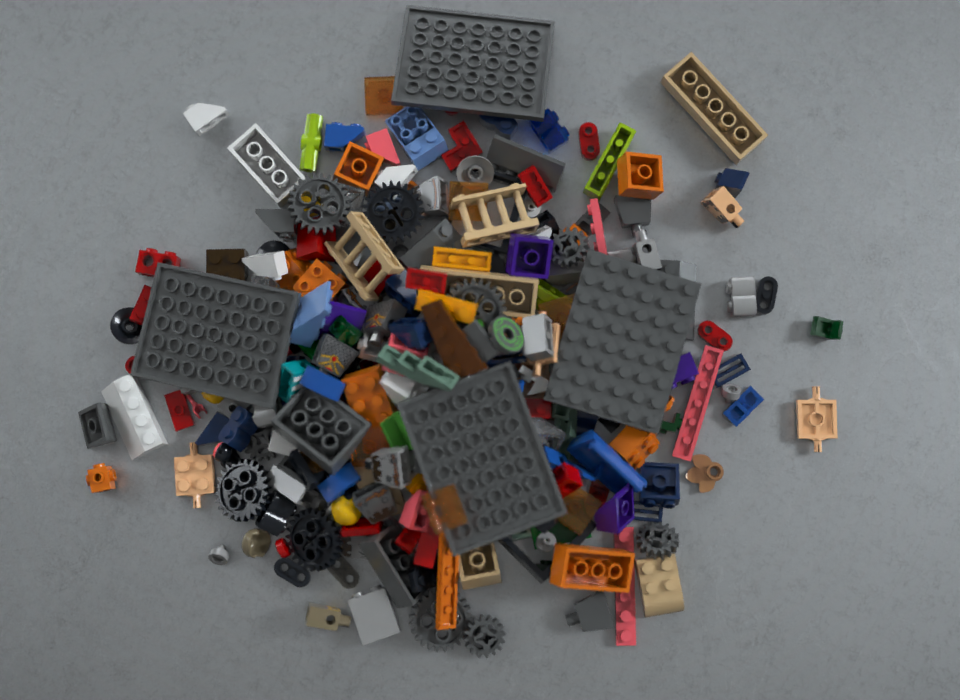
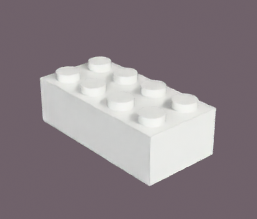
(266, 164)

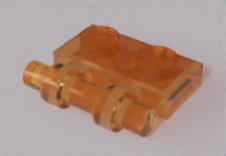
(451, 507)

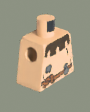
(718, 201)

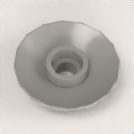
(484, 174)

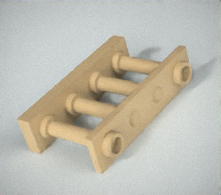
(489, 232)
(379, 252)

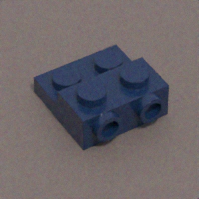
(662, 484)

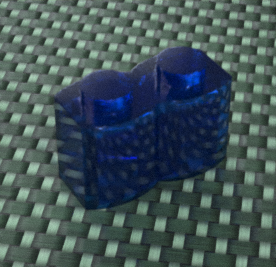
(550, 132)

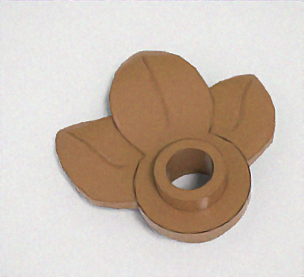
(701, 472)

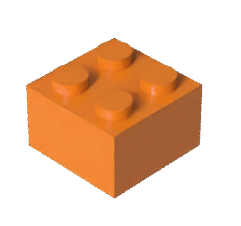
(358, 167)
(640, 175)
(635, 445)

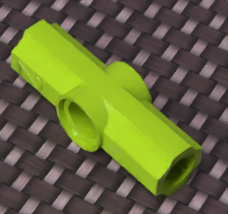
(311, 143)

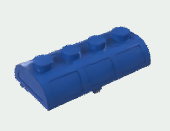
(605, 462)

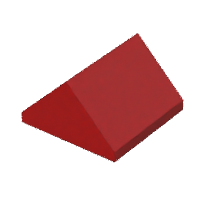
(312, 246)

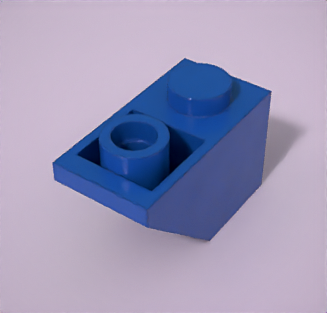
(338, 136)

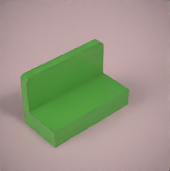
(395, 431)

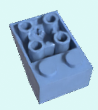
(417, 136)
(311, 315)

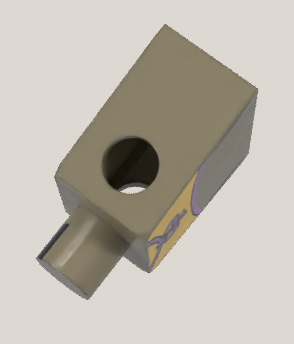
(317, 615)

